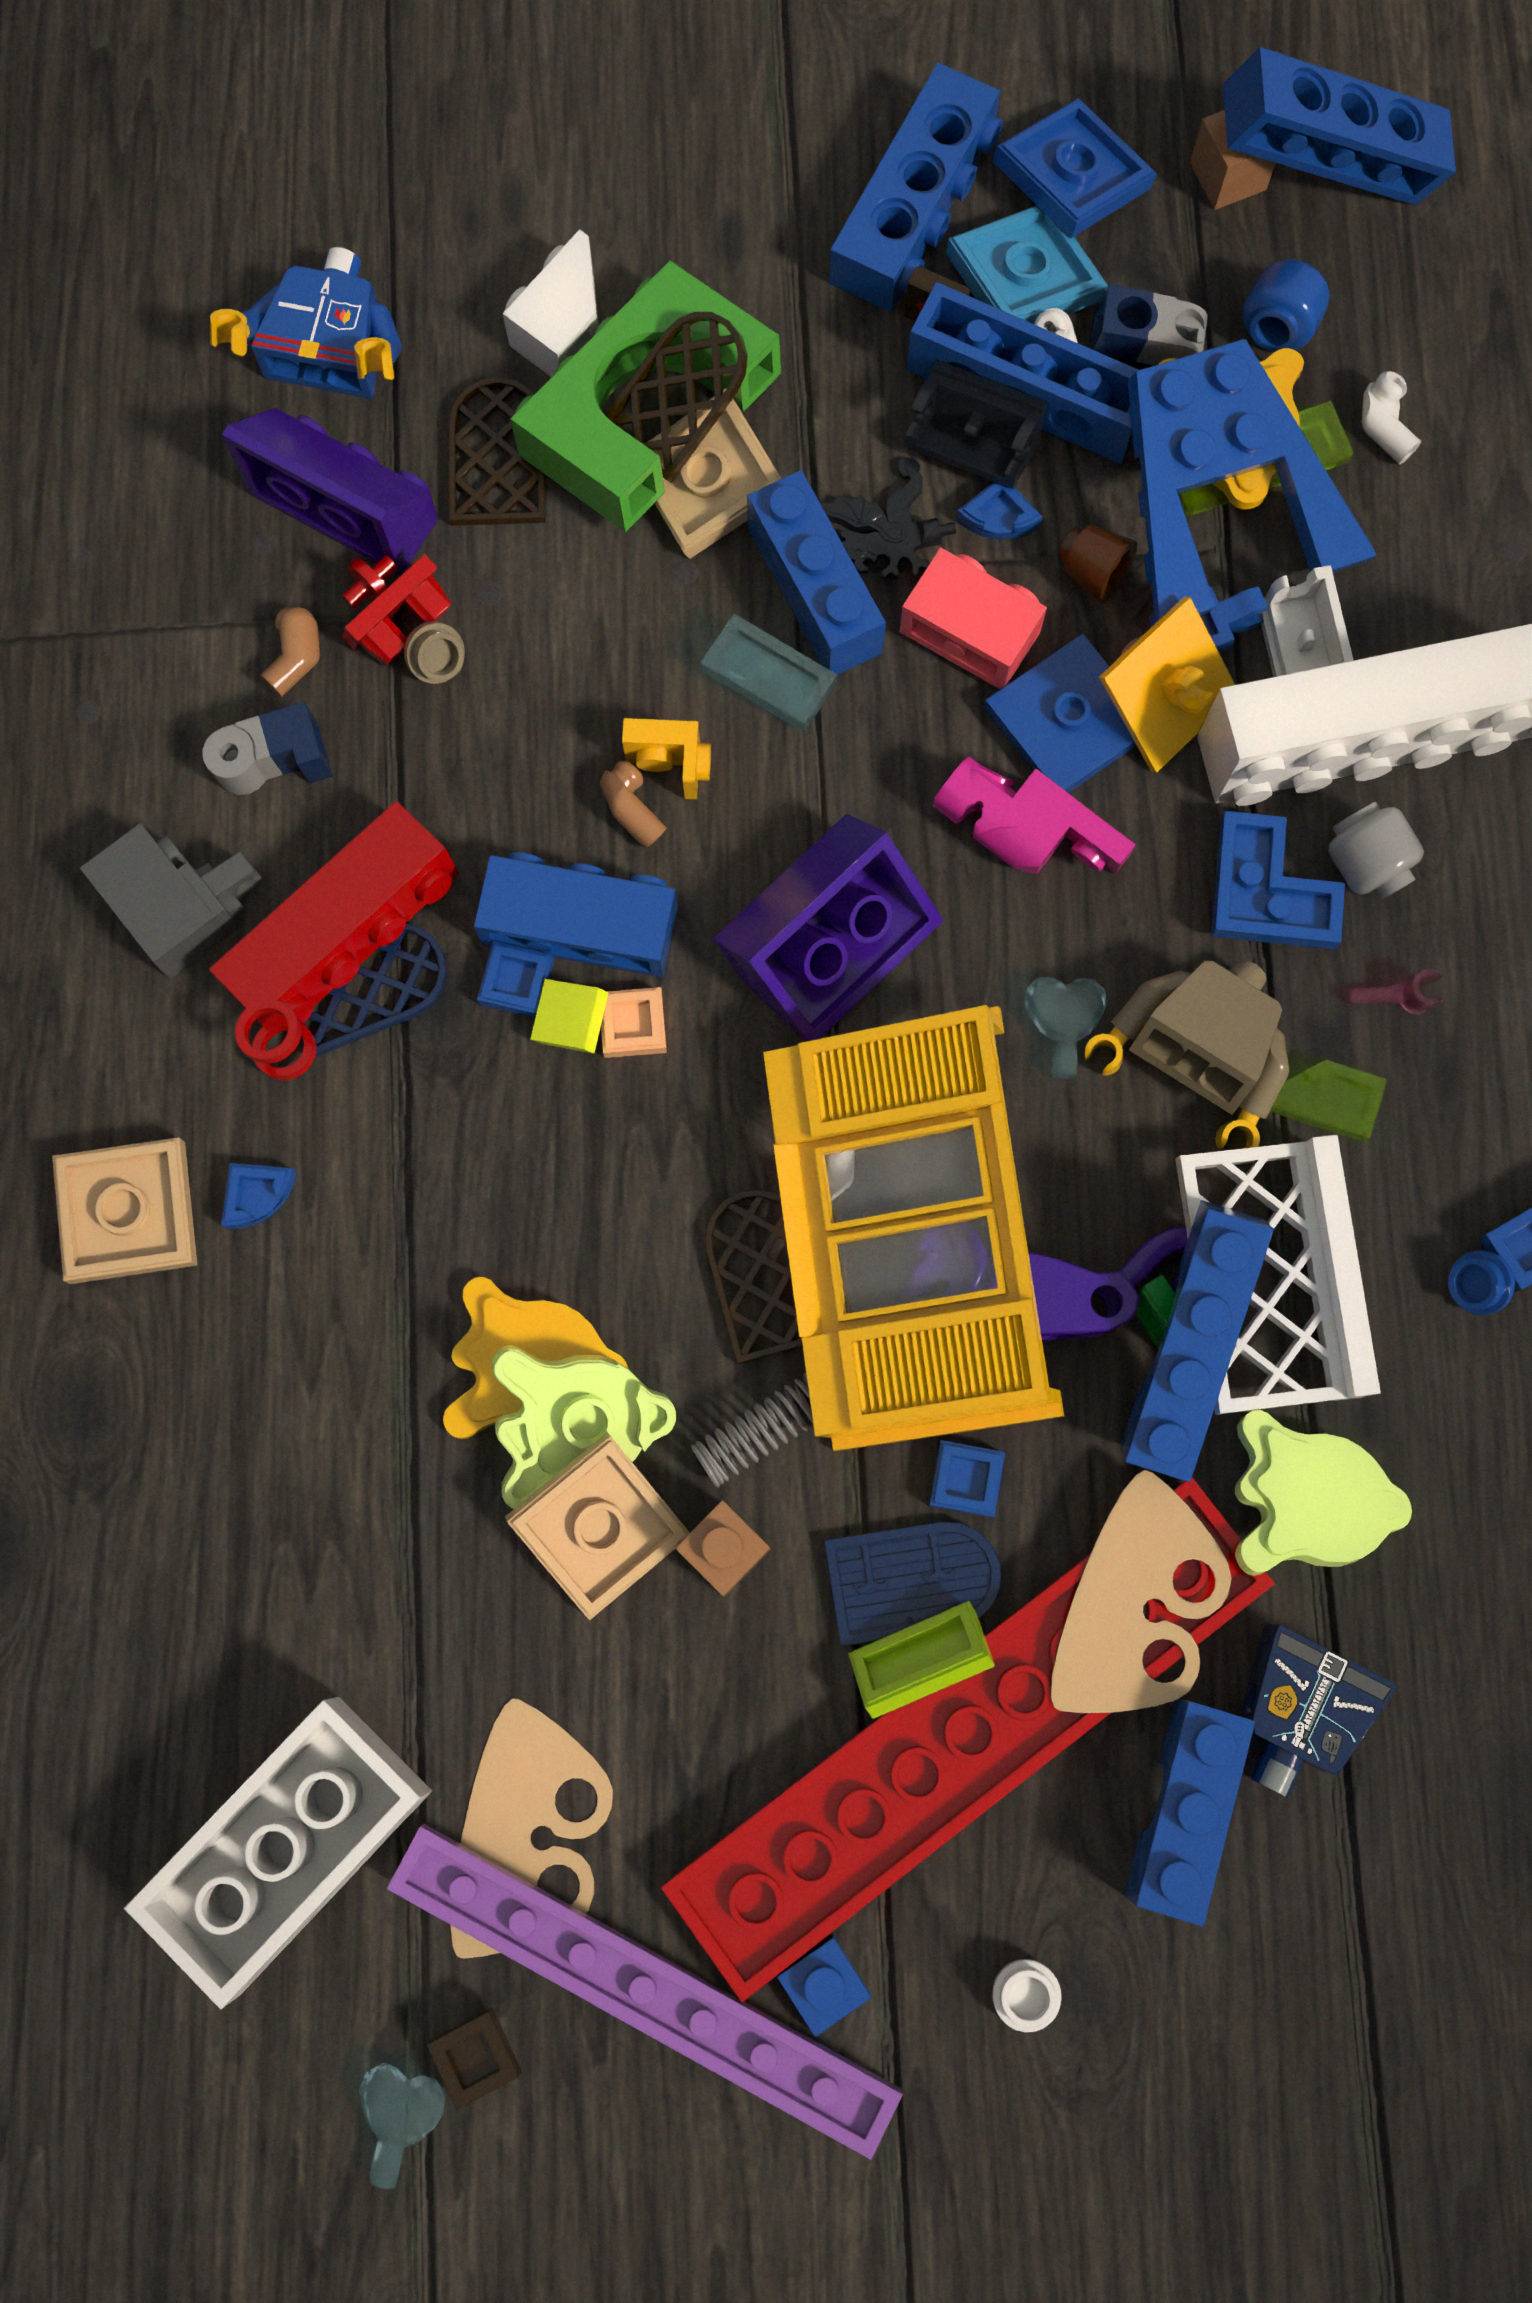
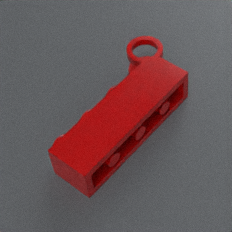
(328, 931)

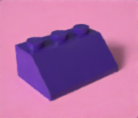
(332, 486)
(830, 927)

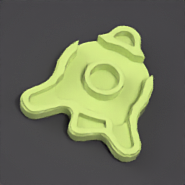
(567, 1410)
(1316, 1498)

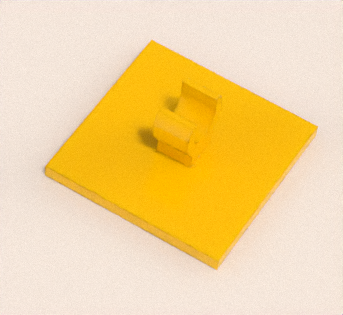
(1167, 683)

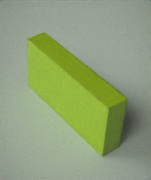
(921, 1659)

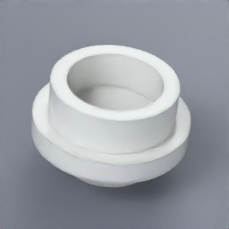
(1026, 1995)

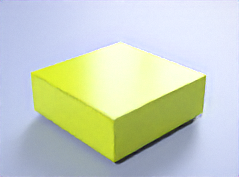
(569, 1016)

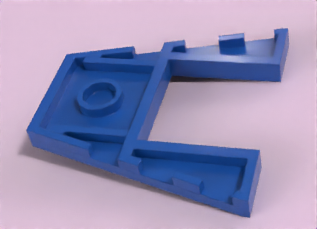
(1211, 422)

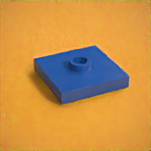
(1074, 167)
(1063, 716)

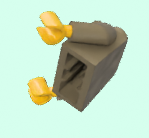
(1211, 1035)

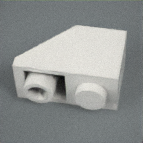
(556, 309)

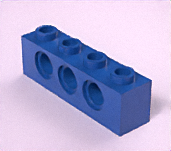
(948, 111)
(1338, 127)
(1081, 386)

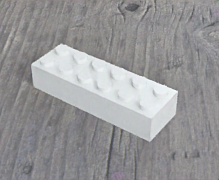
(1369, 716)

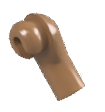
(299, 649)
(626, 807)

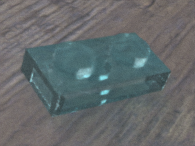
(769, 672)

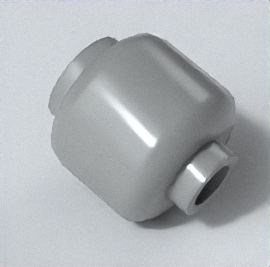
(1375, 850)

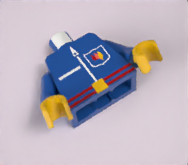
(316, 329)

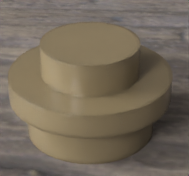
(434, 652)

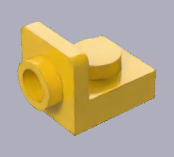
(664, 743)

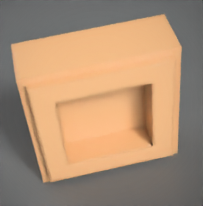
(633, 1023)

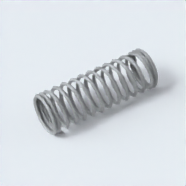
(715, 1467)

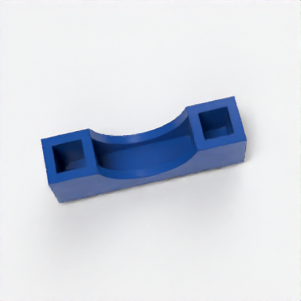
(1198, 1342)

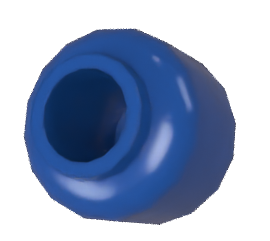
(1286, 305)

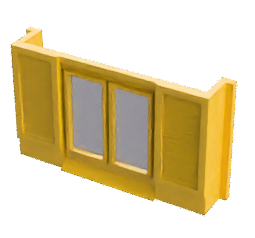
(907, 1232)

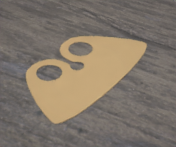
(1106, 1629)
(516, 1793)

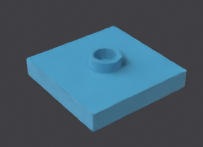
(1026, 266)

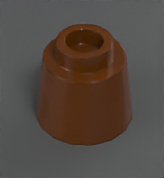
(1097, 559)

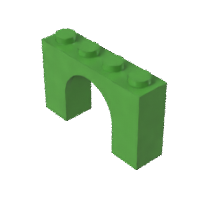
(564, 423)

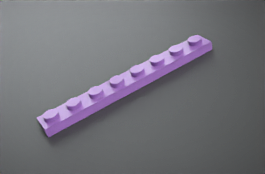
(647, 1991)

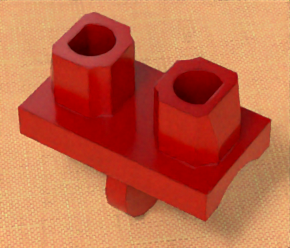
(373, 625)

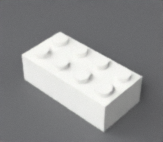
(277, 1851)

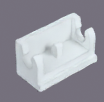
(1305, 624)

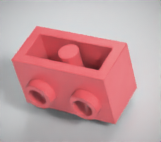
(972, 617)

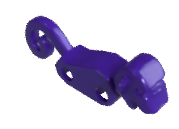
(1066, 1289)

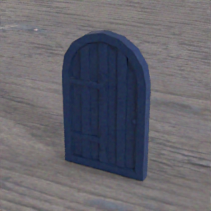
(907, 1576)

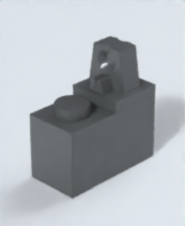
(166, 902)

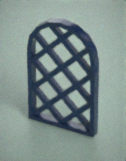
(392, 1017)

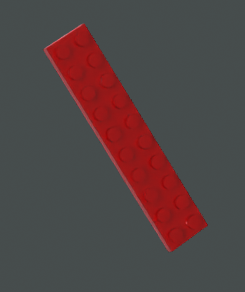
(914, 1780)

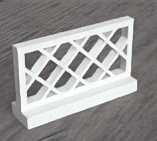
(1331, 1265)

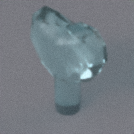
(1065, 1017)
(399, 2115)

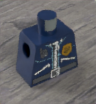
(1307, 1707)

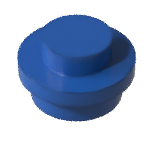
(1481, 1282)

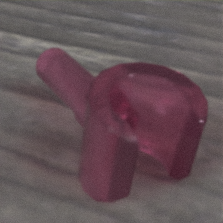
(1406, 993)

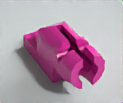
(1030, 823)

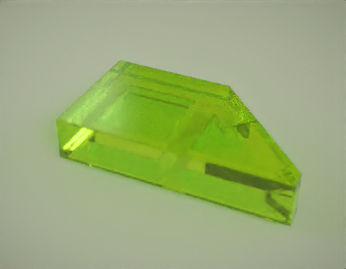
(1333, 1099)

